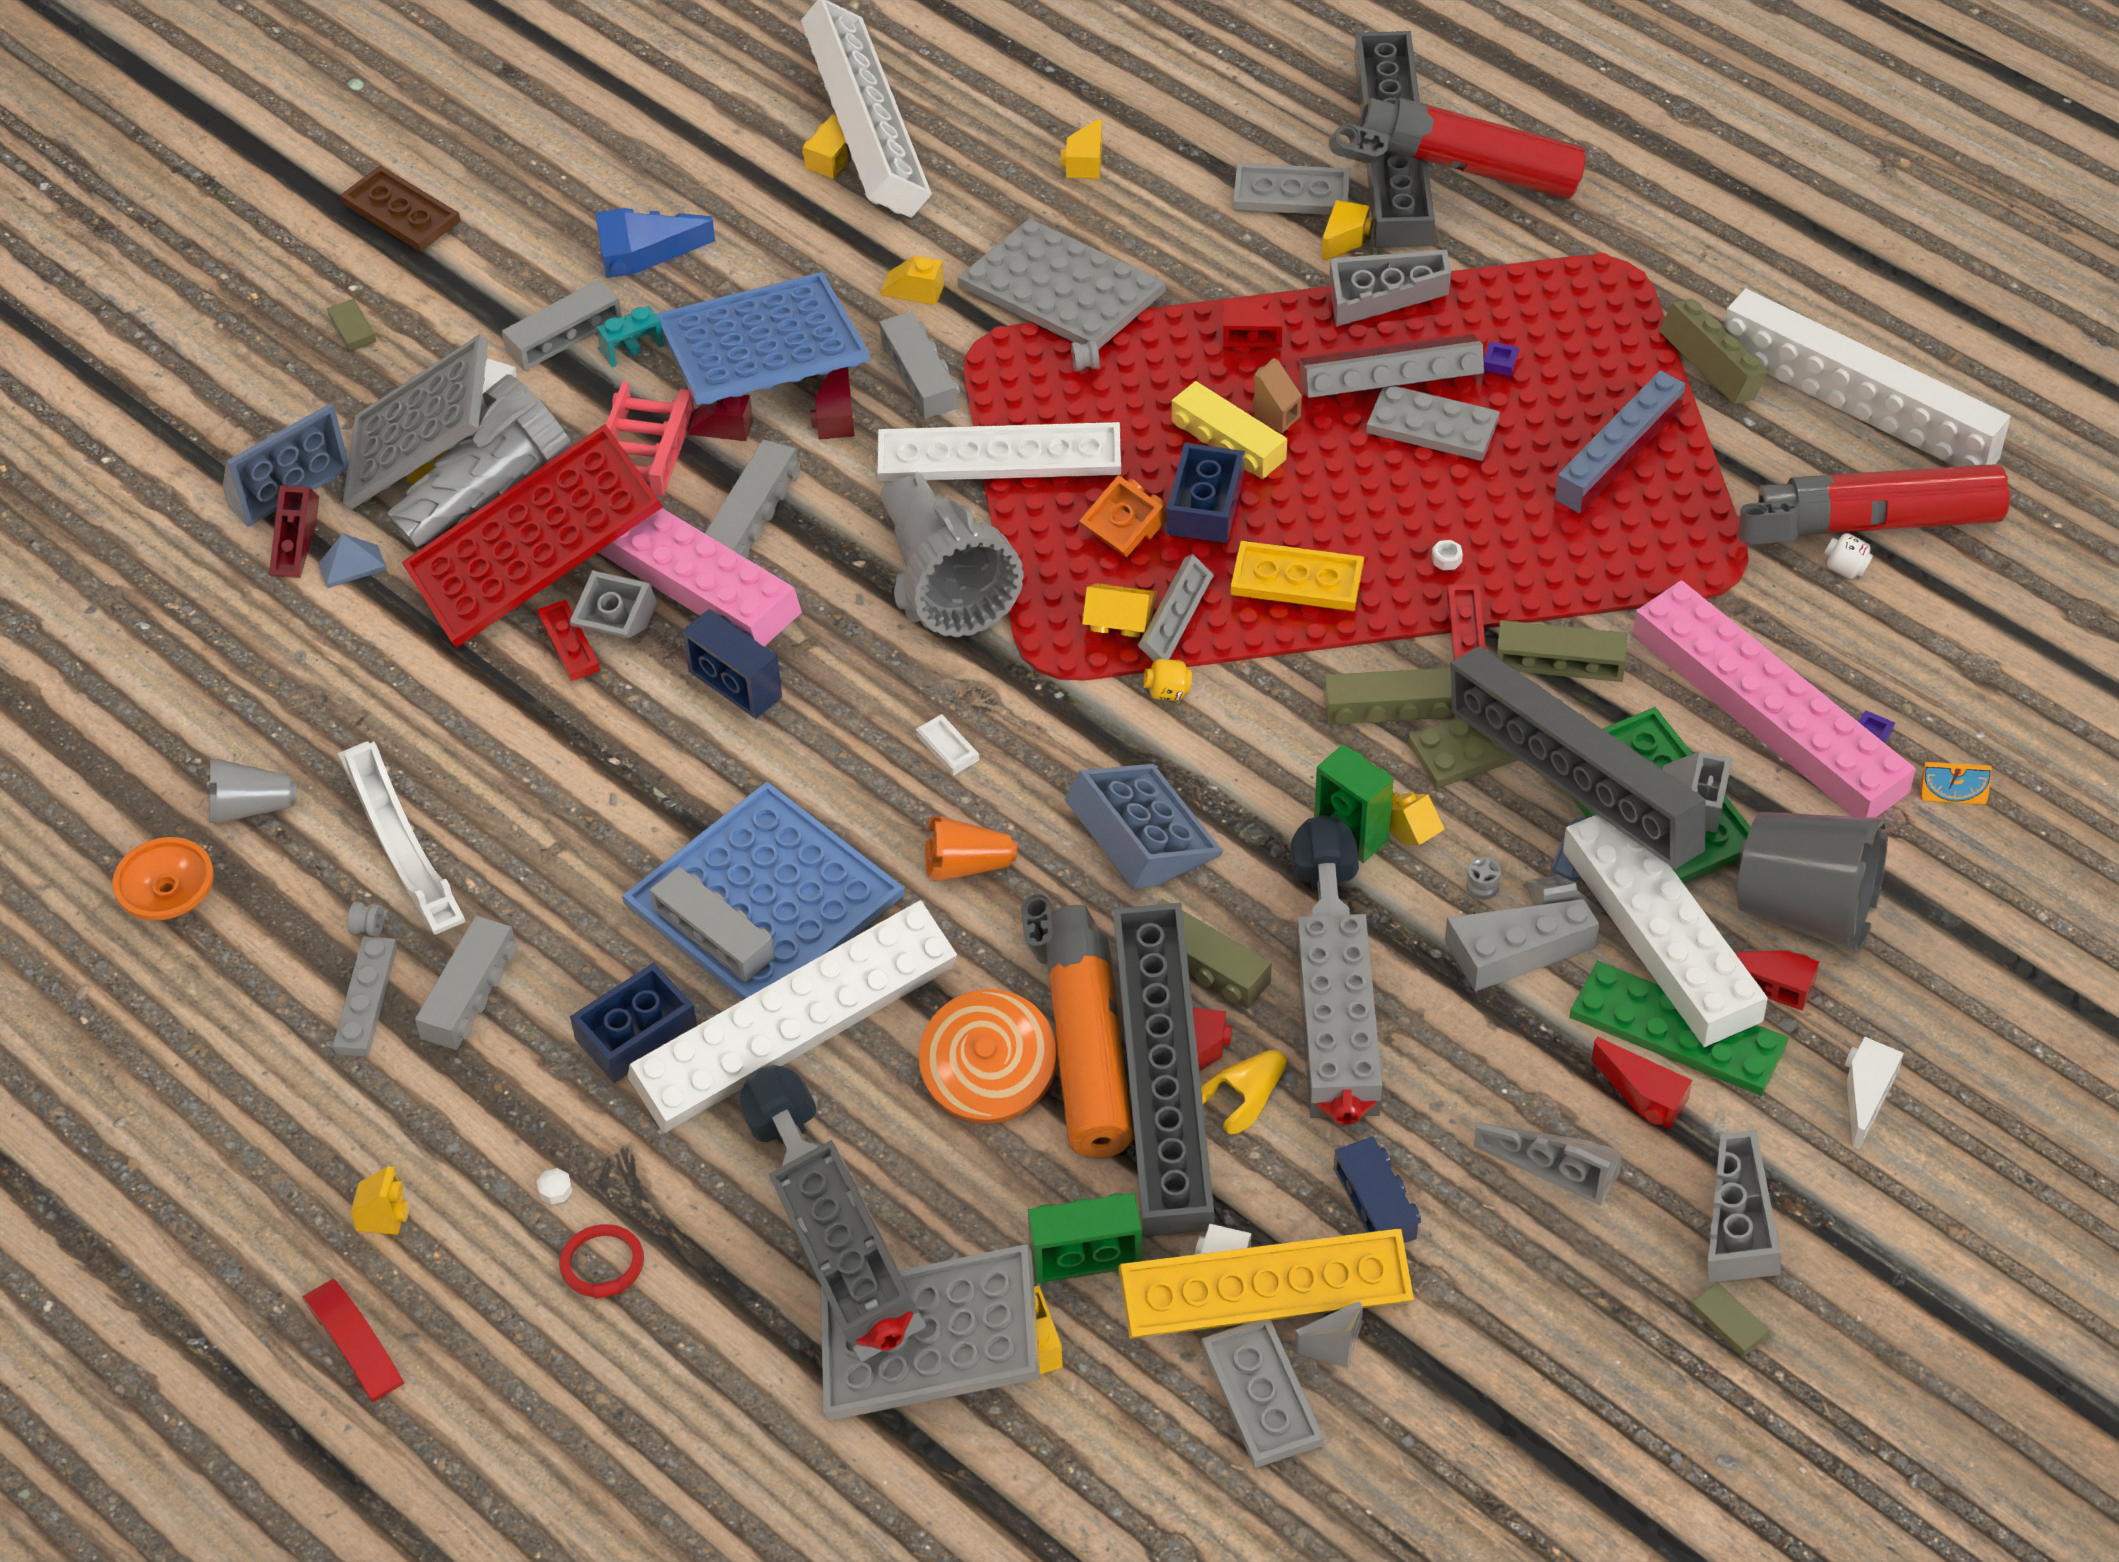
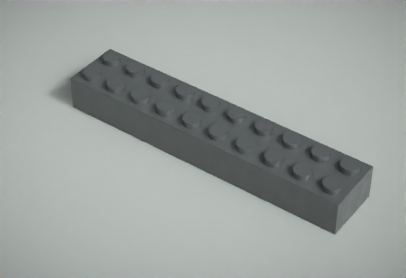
(1396, 183)
(1579, 757)
(1163, 1070)

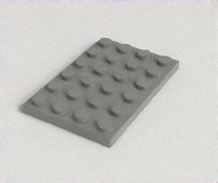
(1061, 284)
(416, 422)
(974, 1339)

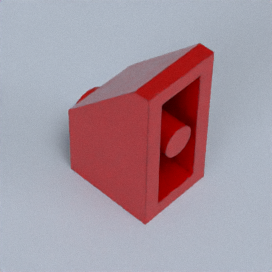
(1250, 326)
(1210, 1035)

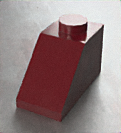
(723, 419)

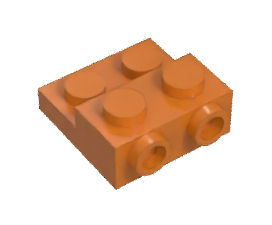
(1125, 515)

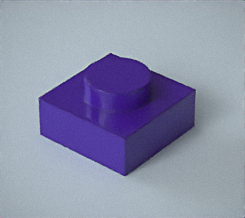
(1500, 358)
(1877, 725)

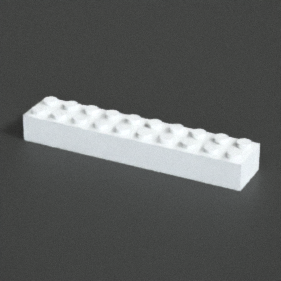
(865, 108)
(1867, 383)
(791, 1016)

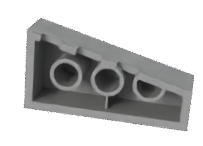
(1743, 1222)

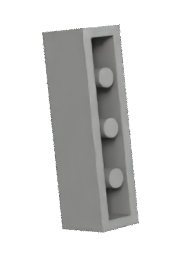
(560, 324)
(919, 364)
(712, 923)
(466, 983)

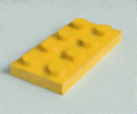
(1297, 575)

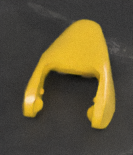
(1254, 1081)

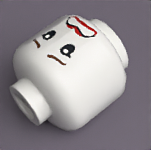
(1848, 556)

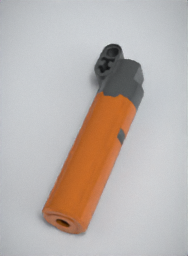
(1085, 1025)

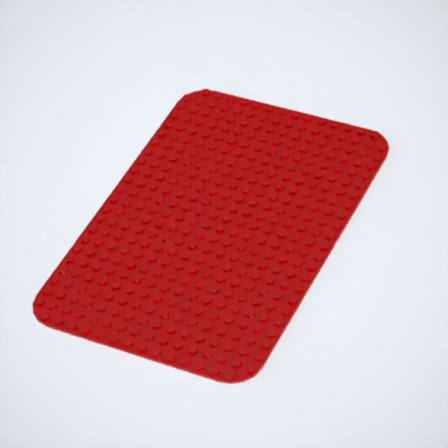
(1583, 354)

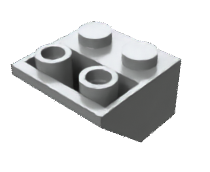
(1707, 776)

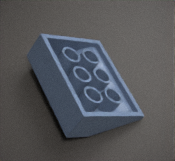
(299, 455)
(1140, 823)

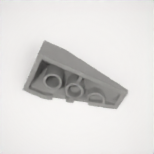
(1563, 1161)

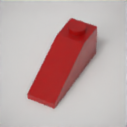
(1782, 975)
(1646, 1086)

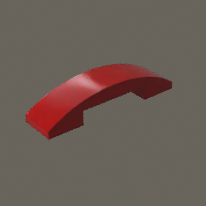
(354, 1339)

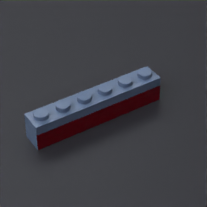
(1619, 441)

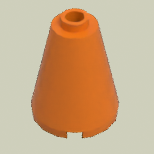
(965, 849)

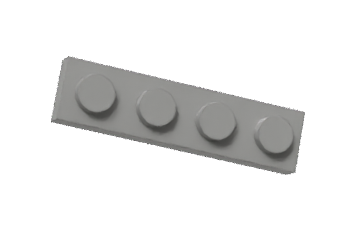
(1176, 609)
(365, 996)

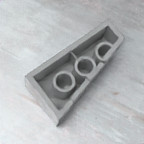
(1386, 282)
(1519, 940)

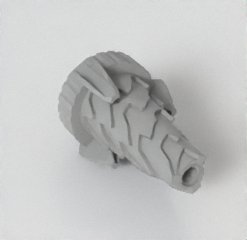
(510, 444)
(956, 570)

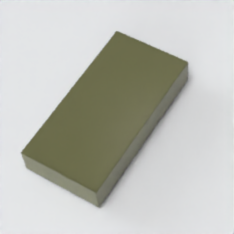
(351, 324)
(1730, 1319)

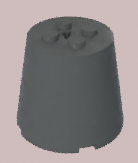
(1814, 874)

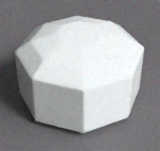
(1447, 555)
(554, 1186)

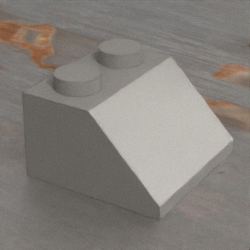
(614, 605)

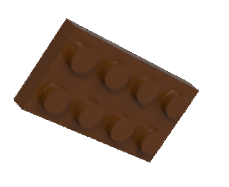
(400, 208)

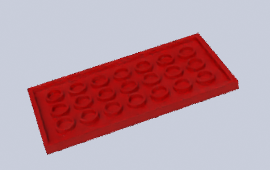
(531, 535)

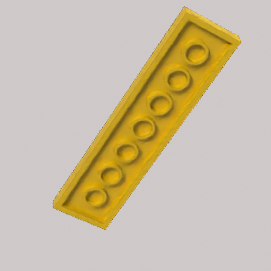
(1264, 1283)

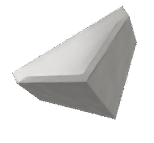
(1555, 890)
(1331, 1337)

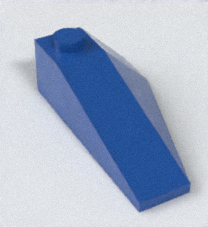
(640, 240)

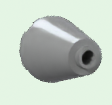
(246, 791)

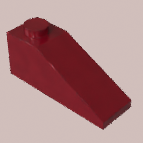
(834, 407)
(293, 530)

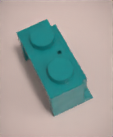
(626, 330)

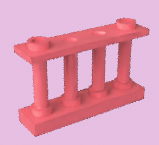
(672, 432)

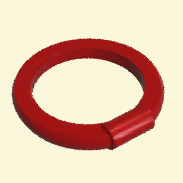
(607, 1288)

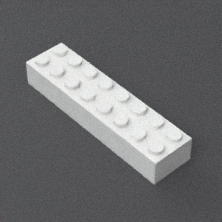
(1666, 931)

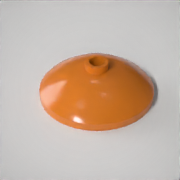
(163, 878)

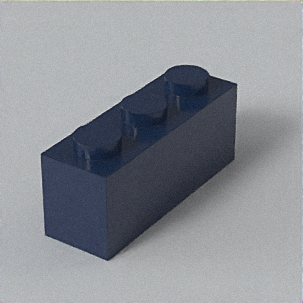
(1374, 1189)

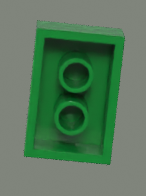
(1356, 795)
(1084, 1237)

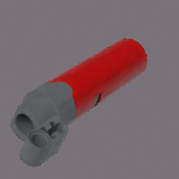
(1463, 144)
(1876, 502)

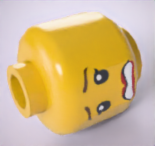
(1168, 680)

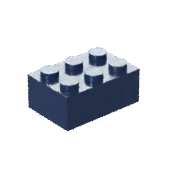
(1205, 492)
(732, 663)
(632, 1021)

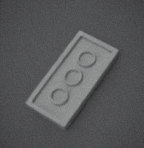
(1289, 188)
(1433, 422)
(1262, 1392)

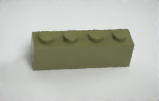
(1713, 351)
(1563, 650)
(1388, 696)
(1224, 963)

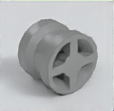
(1085, 355)
(1478, 871)
(365, 919)

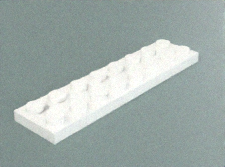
(1000, 451)

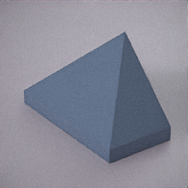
(350, 560)

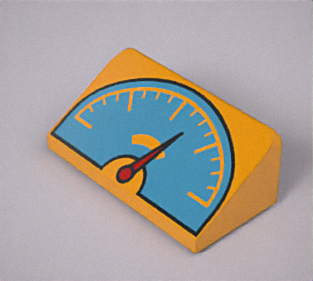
(1955, 783)

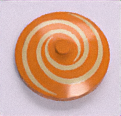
(988, 1056)

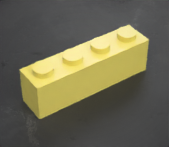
(1229, 427)

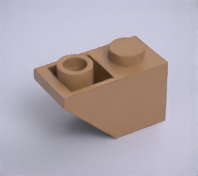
(1276, 397)

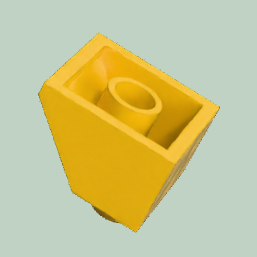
(1118, 609)

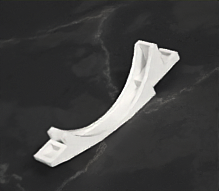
(382, 808)

